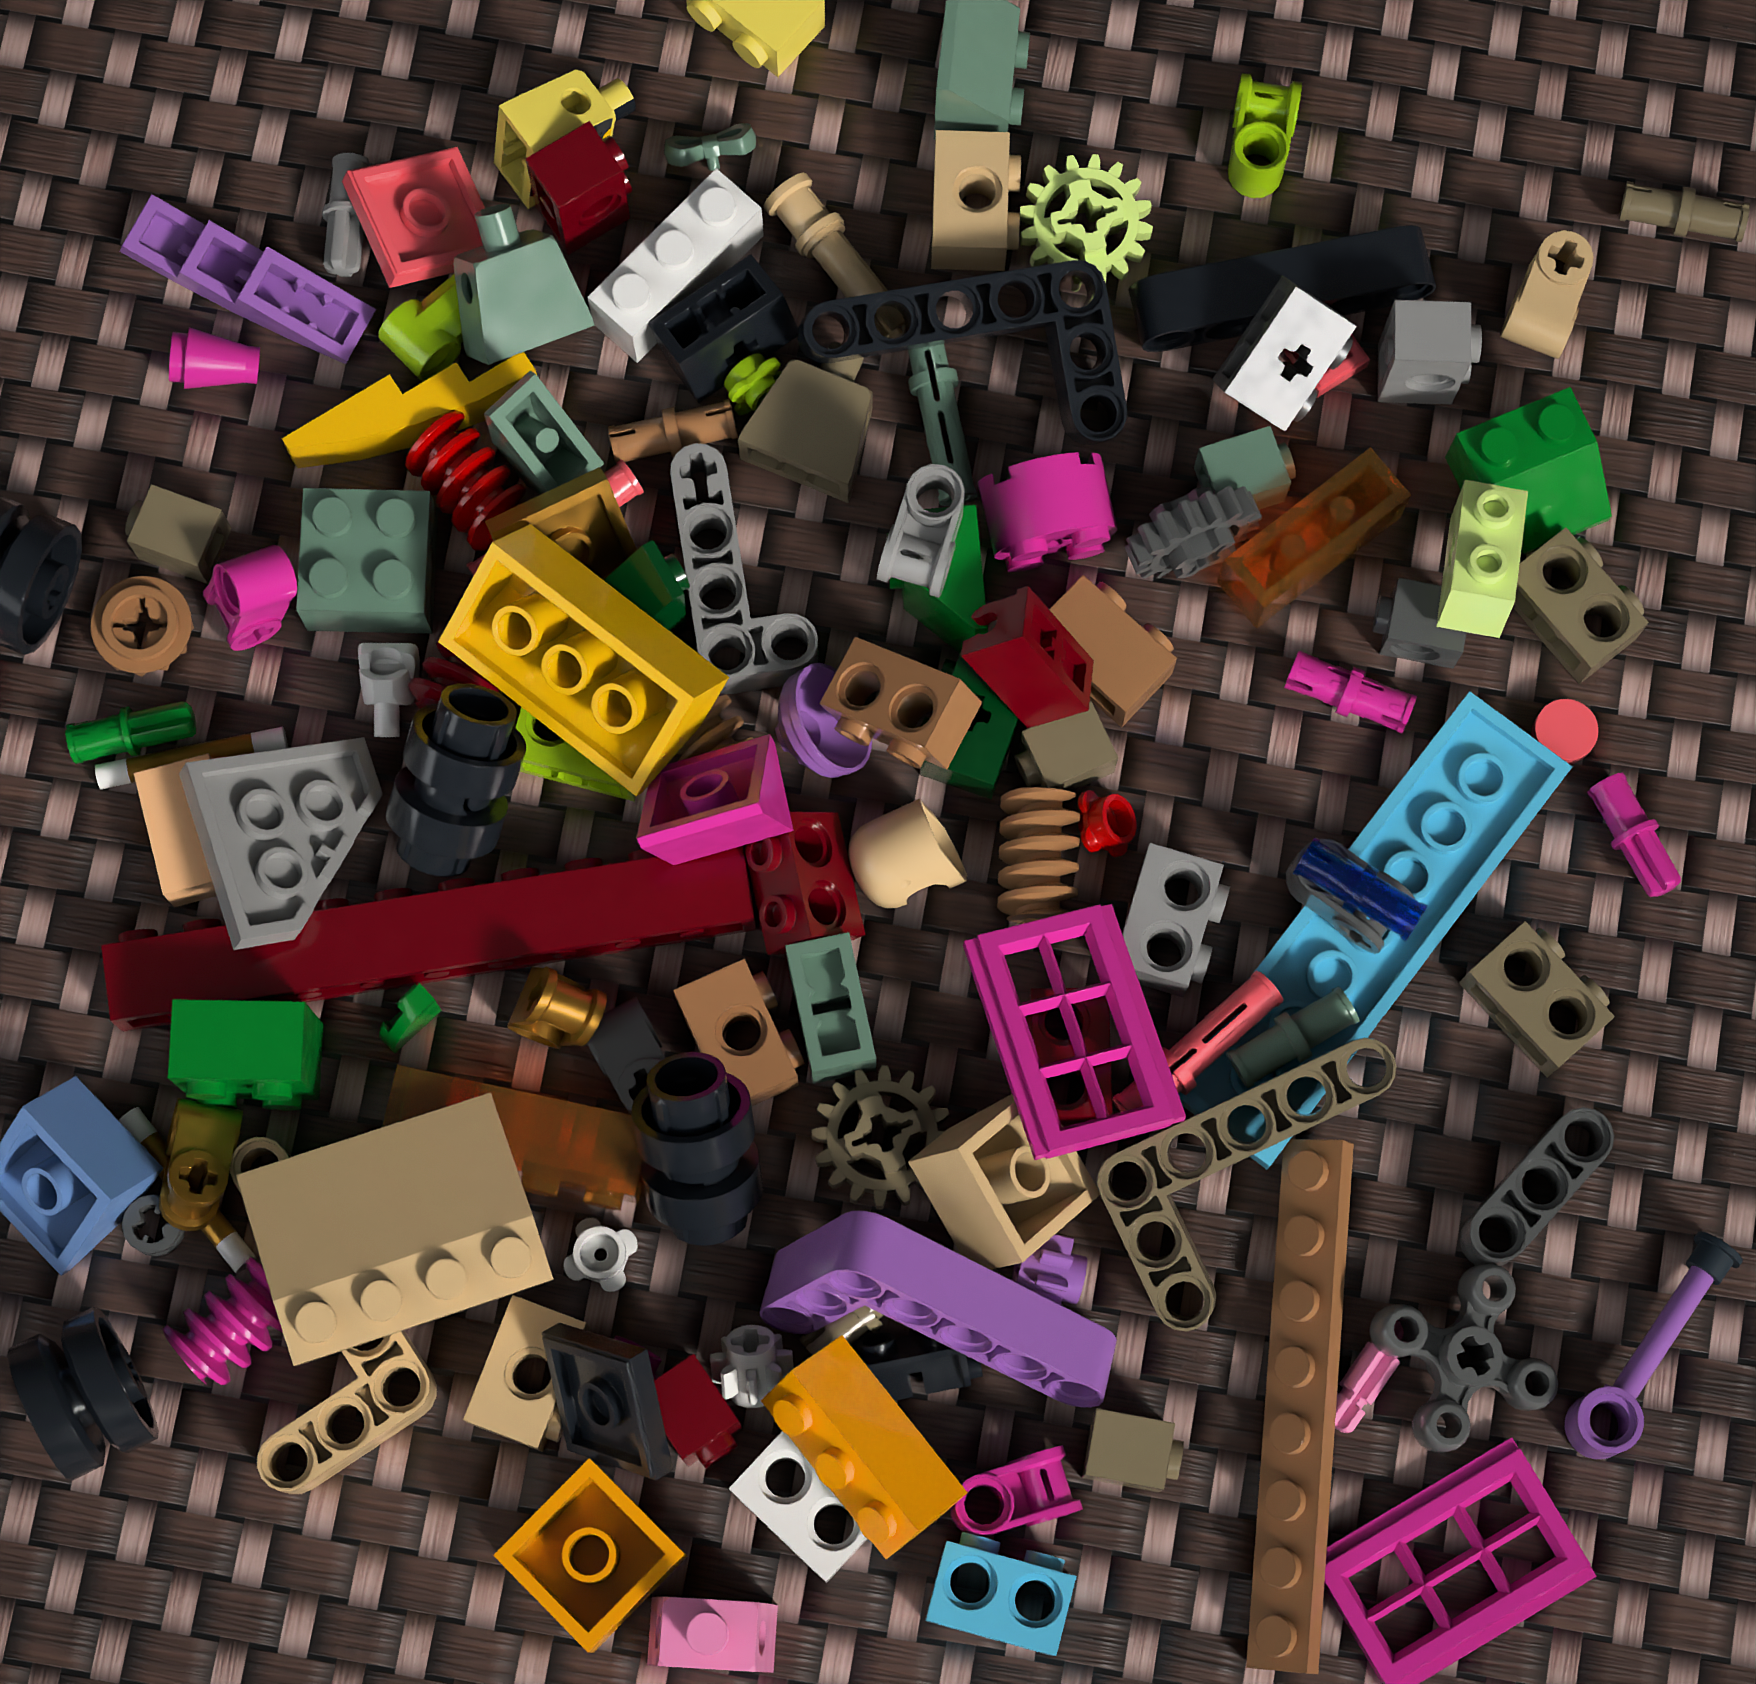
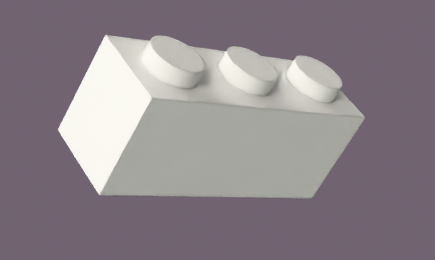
(679, 257)

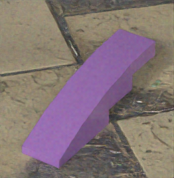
(248, 280)

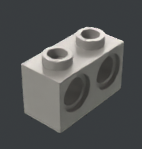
(1157, 917)

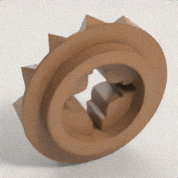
(123, 606)

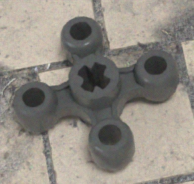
(1487, 1366)

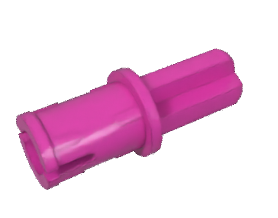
(1635, 835)

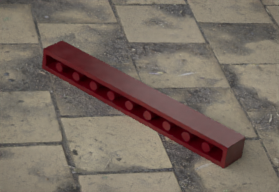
(435, 934)

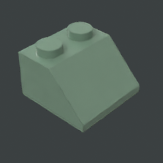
(978, 66)

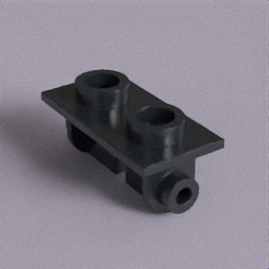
(896, 1358)

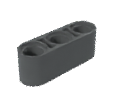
(1558, 1166)

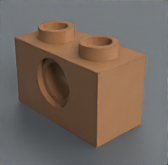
(736, 996)

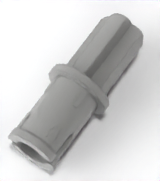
(344, 229)

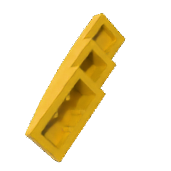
(387, 421)

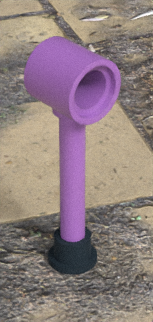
(1706, 1266)

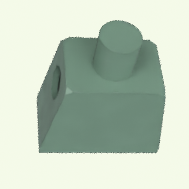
(515, 290)

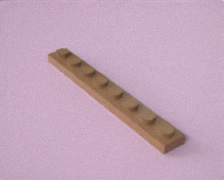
(1300, 1407)

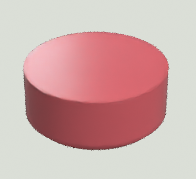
(1566, 729)

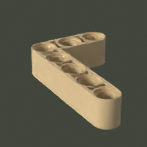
(366, 1393)

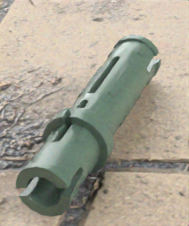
(943, 410)

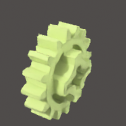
(1110, 214)

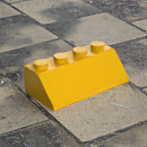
(581, 658)

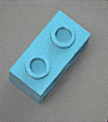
(997, 1613)

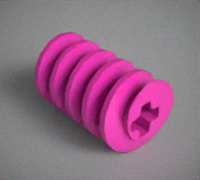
(228, 1327)

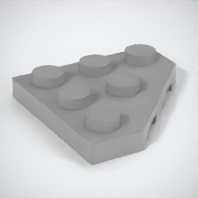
(278, 830)

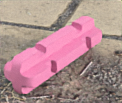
(1364, 1383)

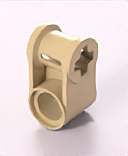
(1546, 300)

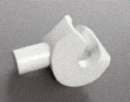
(384, 681)

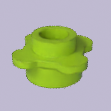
(751, 382)

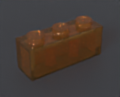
(1313, 537)

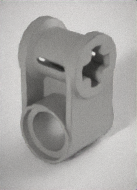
(923, 541)

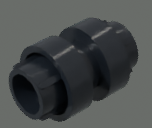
(455, 780)
(697, 1148)

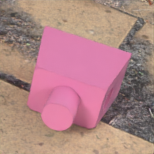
(712, 1634)

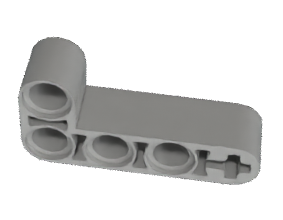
(723, 569)

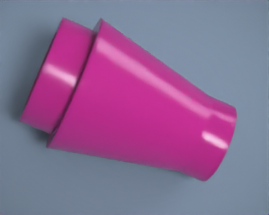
(210, 360)

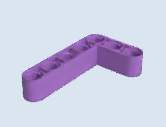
(942, 1295)

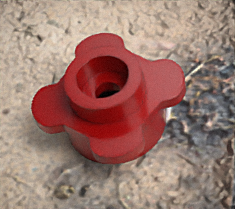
(1106, 822)

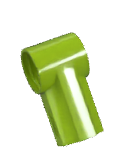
(426, 332)

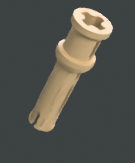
(821, 237)

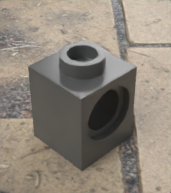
(1410, 625)

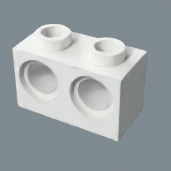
(795, 1516)

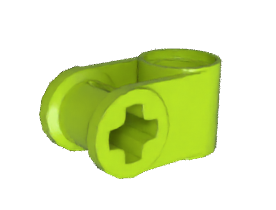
(1263, 126)

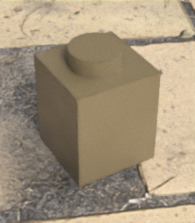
(177, 533)
(1066, 752)
(1132, 1451)

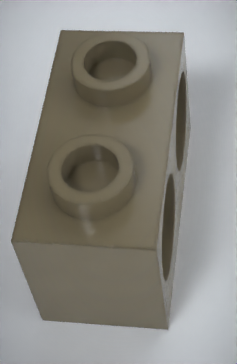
(1559, 614)
(1525, 1009)

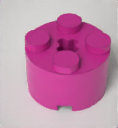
(1048, 509)

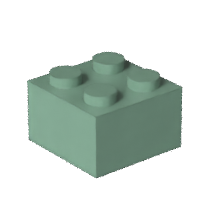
(367, 560)

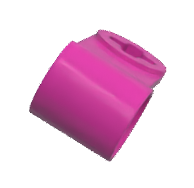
(252, 595)
(1021, 1493)

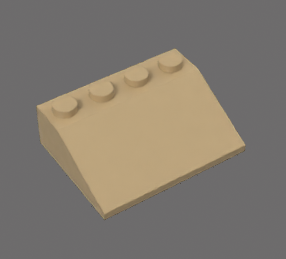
(393, 1229)

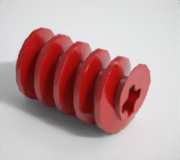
(462, 478)

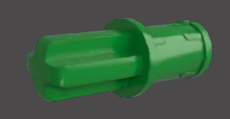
(130, 731)

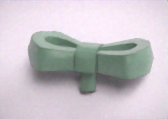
(732, 141)

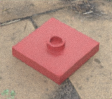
(416, 213)

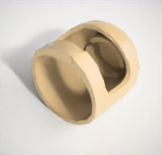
(903, 855)

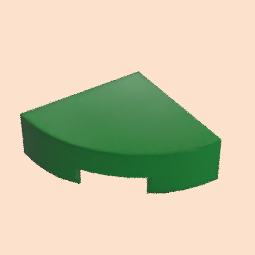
(416, 1012)

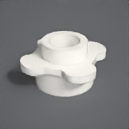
(591, 1238)

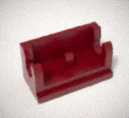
(1030, 659)

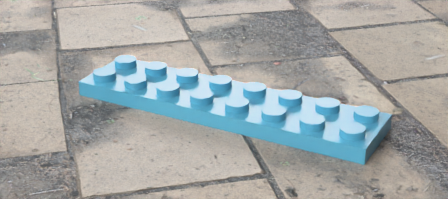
(1441, 841)

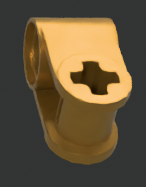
(556, 1010)
(197, 1157)

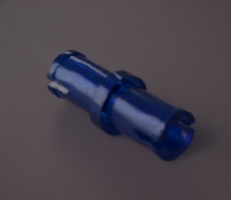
(1360, 889)

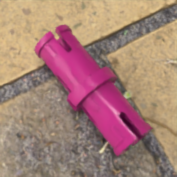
(1350, 691)

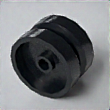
(35, 574)
(82, 1393)

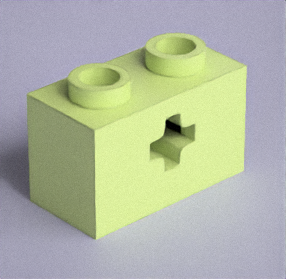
(1482, 559)

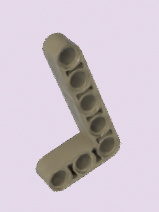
(1221, 1151)

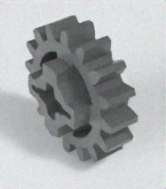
(1193, 532)

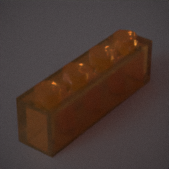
(548, 1137)

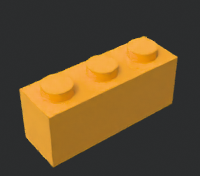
(863, 1446)

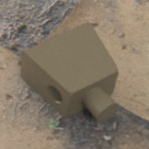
(812, 426)

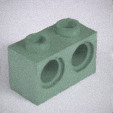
(831, 1007)

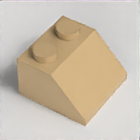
(994, 1192)

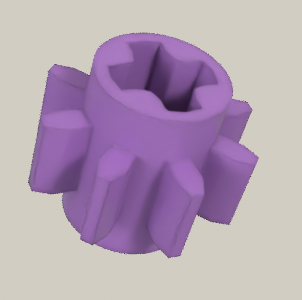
(1053, 1271)

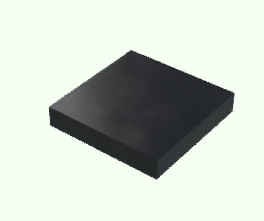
(607, 1400)

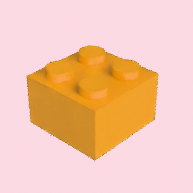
(590, 1556)

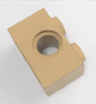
(968, 165)
(497, 1400)

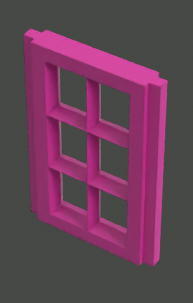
(1017, 1050)
(1486, 1619)

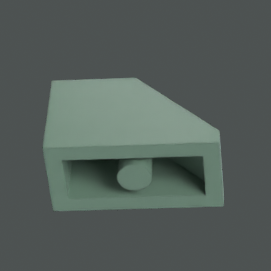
(539, 436)

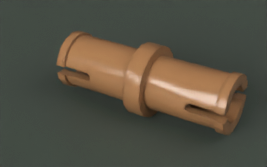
(673, 431)

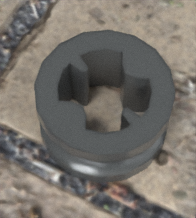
(135, 1219)

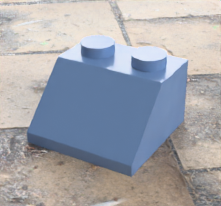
(70, 1173)

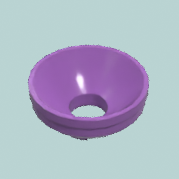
(808, 728)

